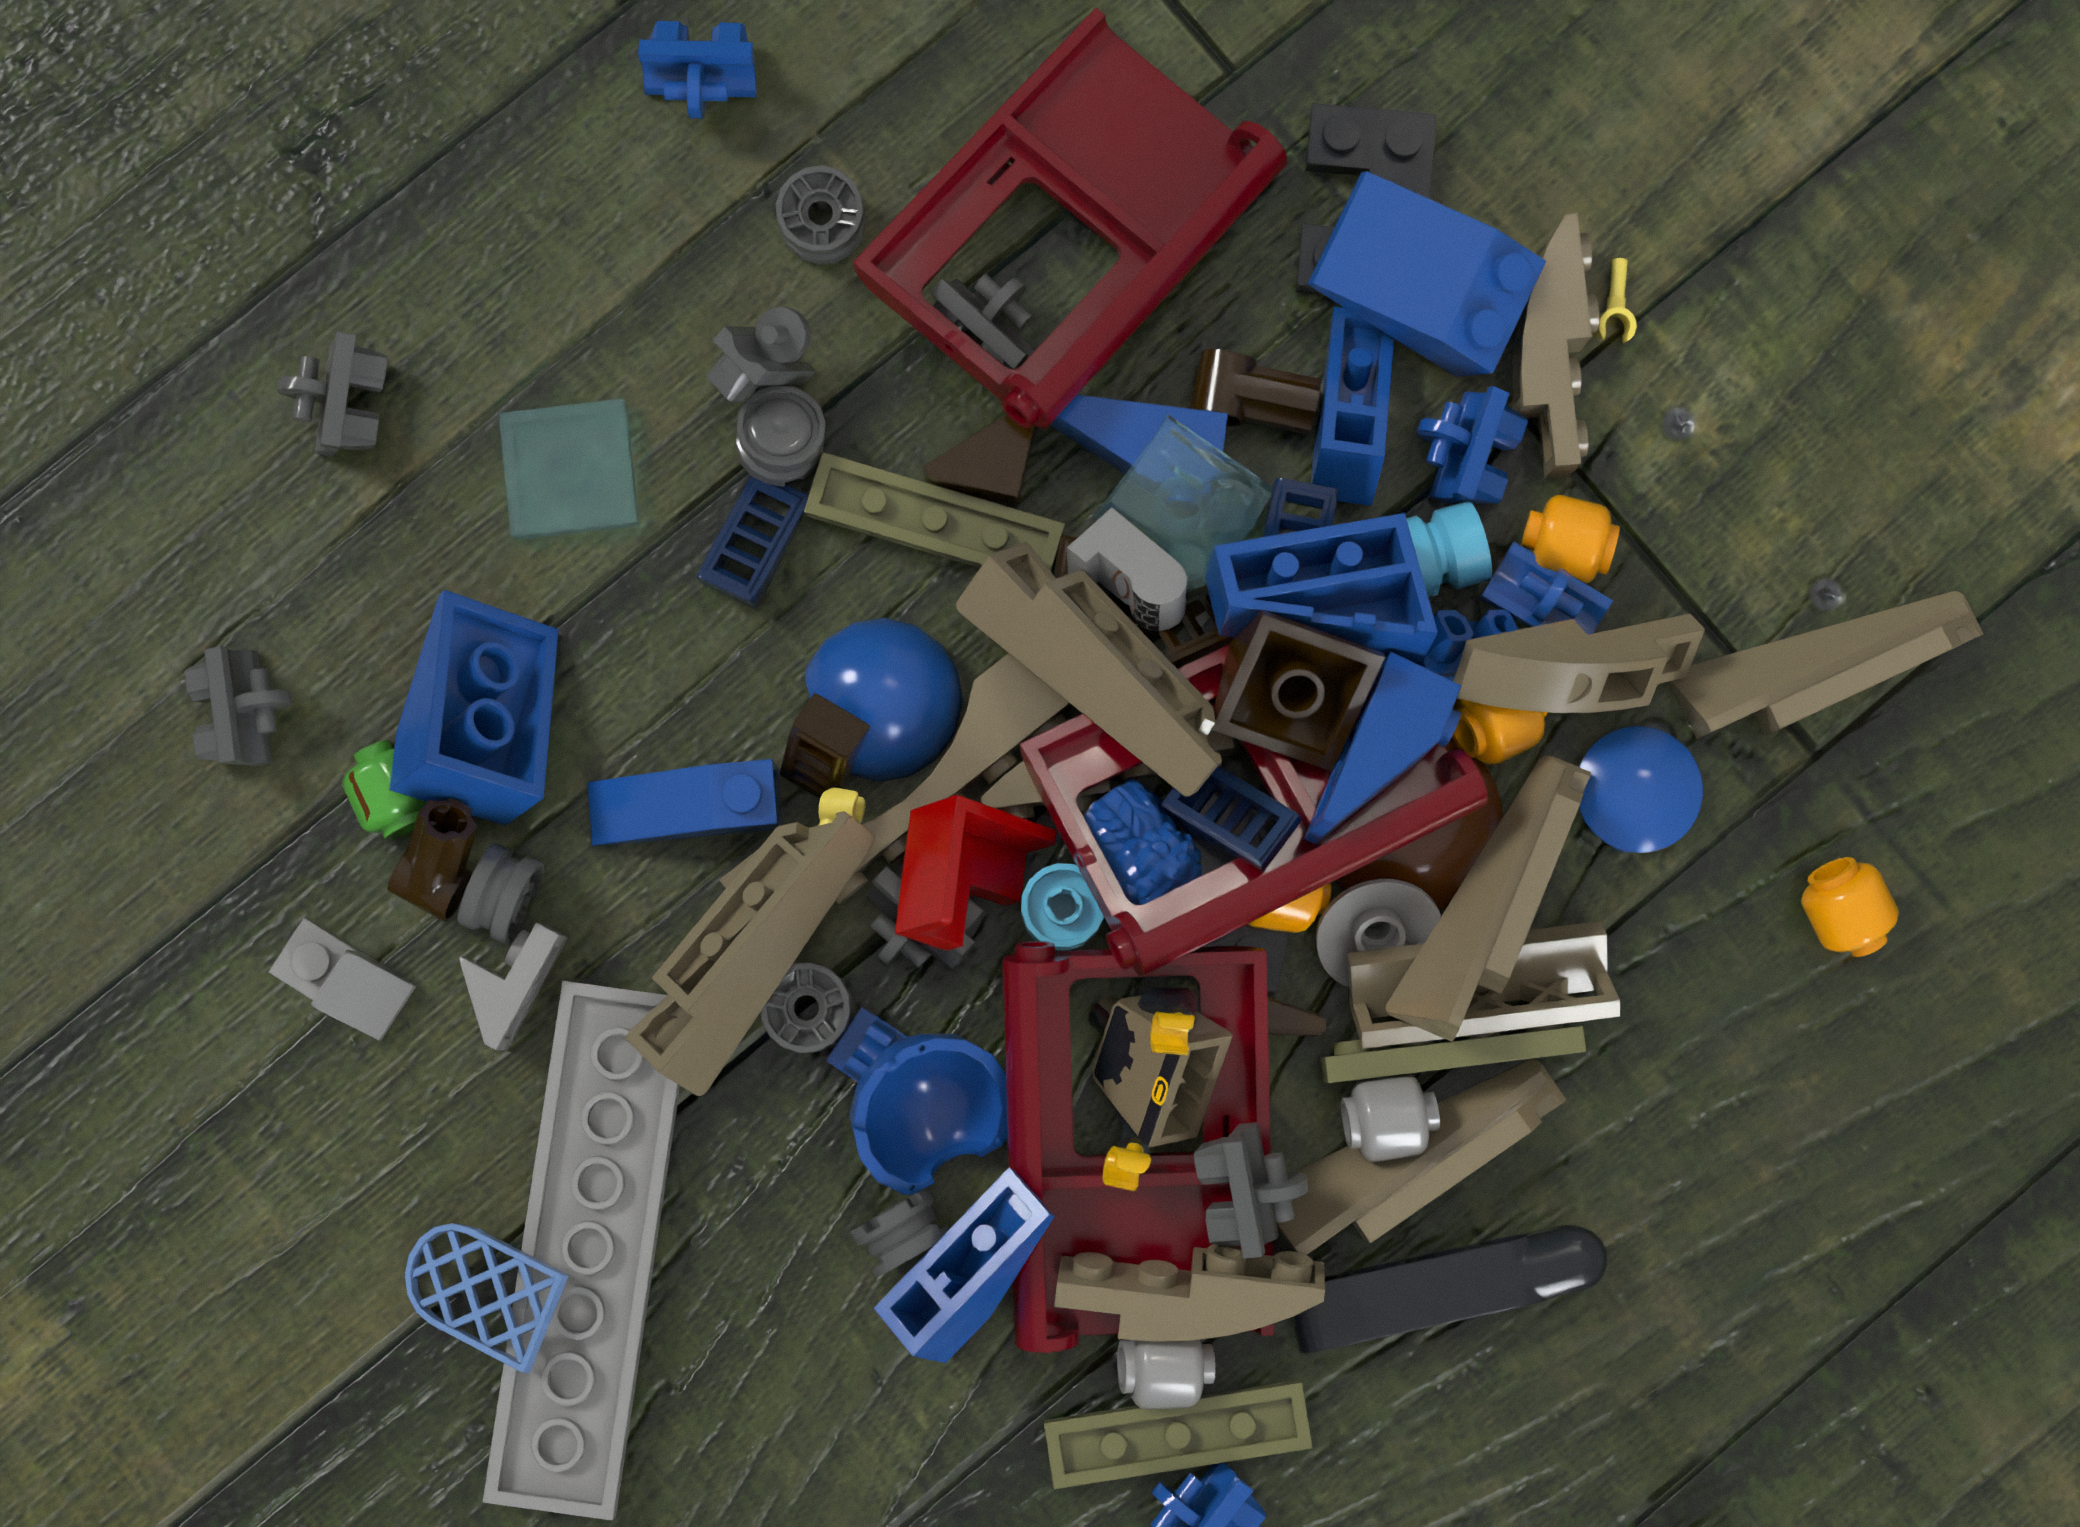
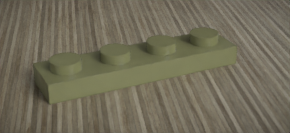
(924, 514)
(1355, 1063)
(1153, 1441)

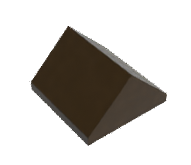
(1293, 688)

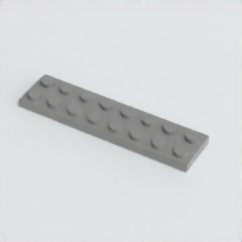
(598, 1220)

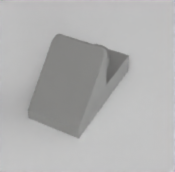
(342, 979)
(505, 1001)

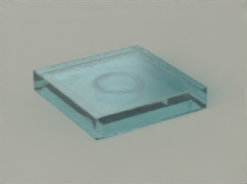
(568, 469)

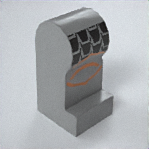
(1132, 569)

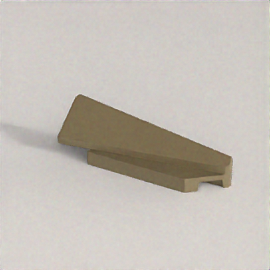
(1095, 661)
(1821, 667)
(1494, 905)
(745, 948)
(1382, 1194)

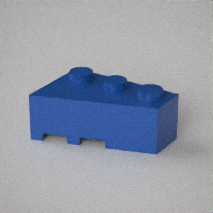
(1337, 578)

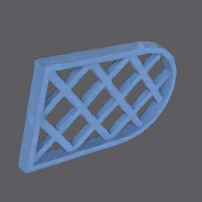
(524, 1360)

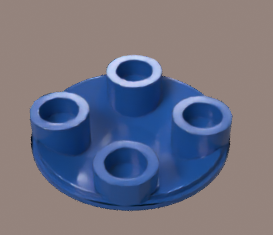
(1640, 789)

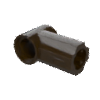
(1254, 393)
(434, 865)

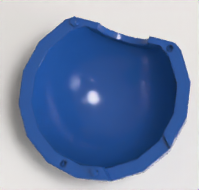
(896, 684)
(927, 1105)

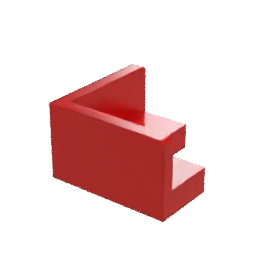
(960, 851)

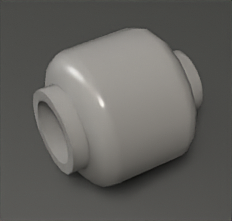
(1389, 1117)
(1165, 1372)

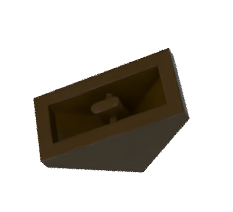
(987, 464)

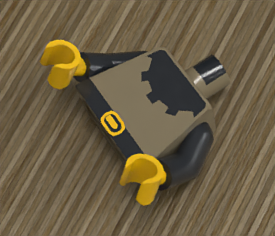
(1157, 1072)

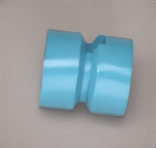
(1451, 548)
(1060, 907)

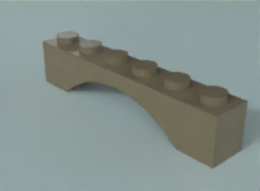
(1002, 711)

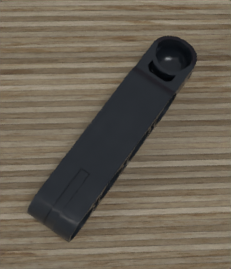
(1451, 1286)

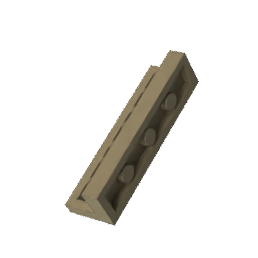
(1547, 969)

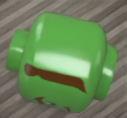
(370, 797)

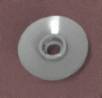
(1343, 925)

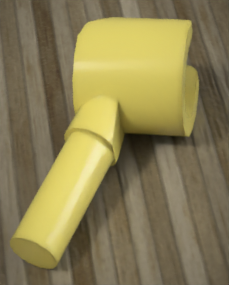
(1616, 303)
(839, 800)

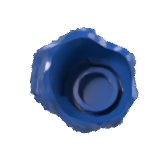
(1142, 843)

